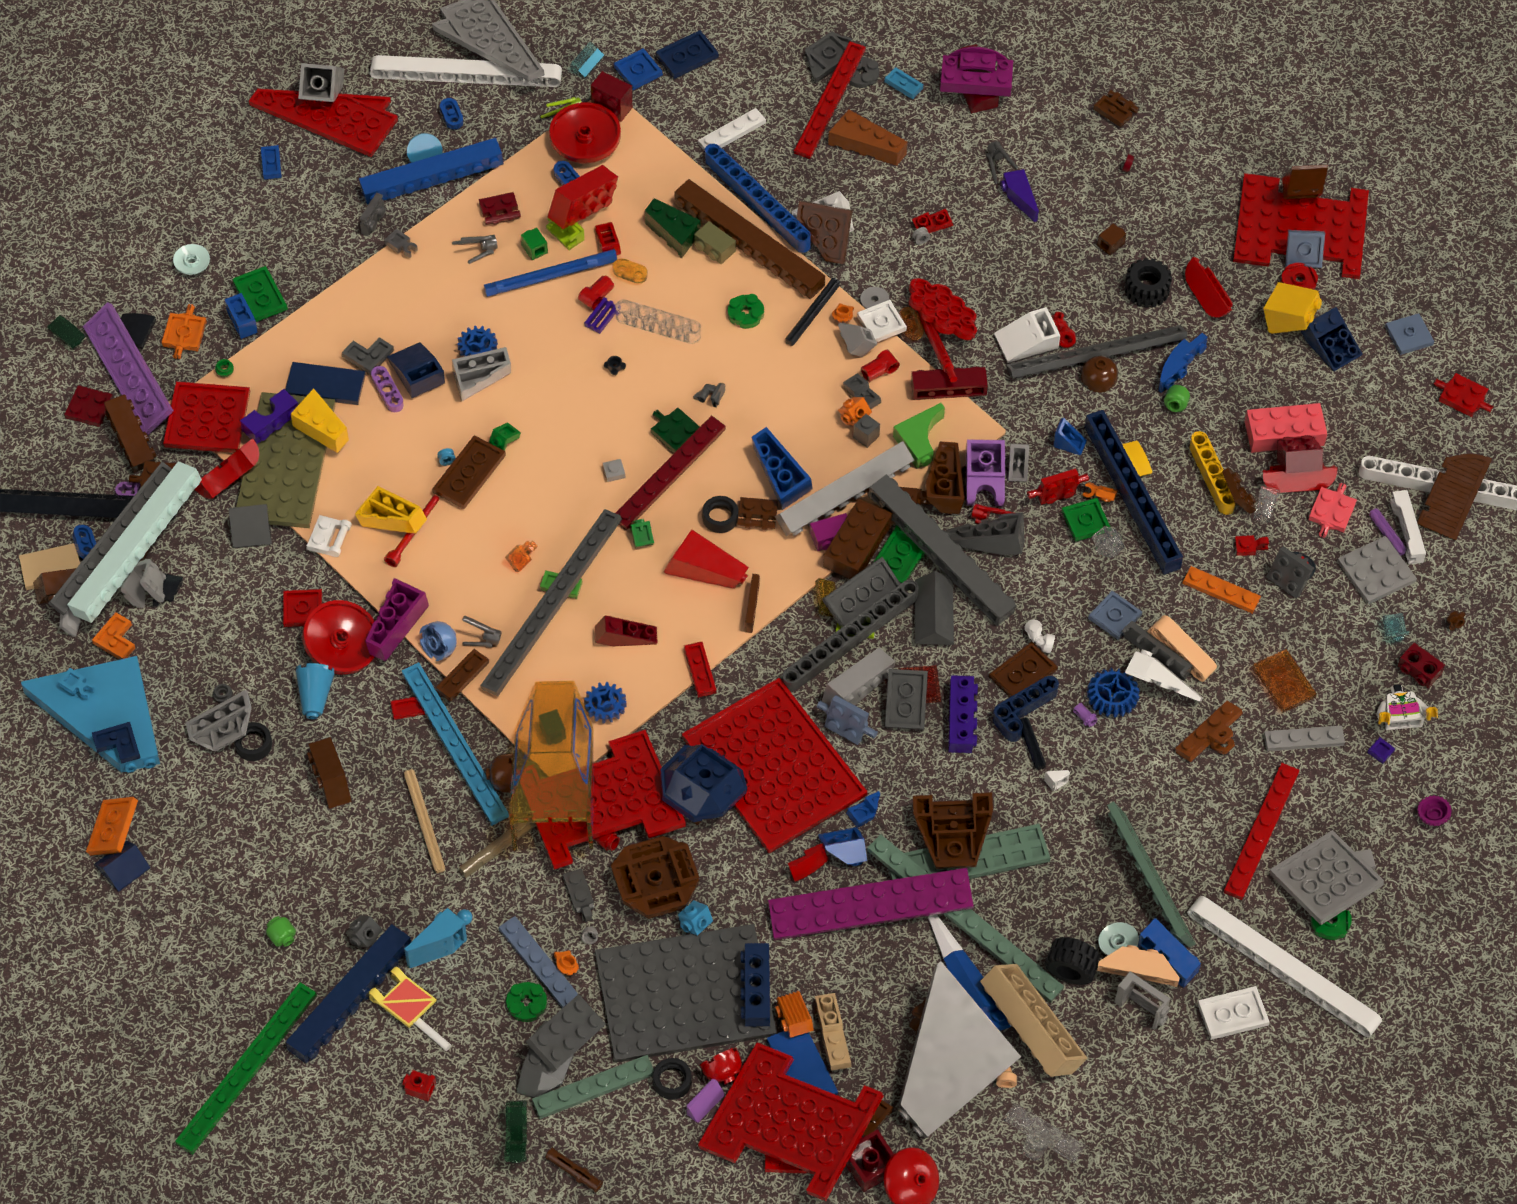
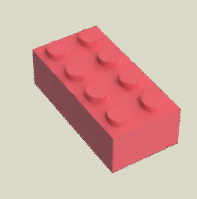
(1270, 424)

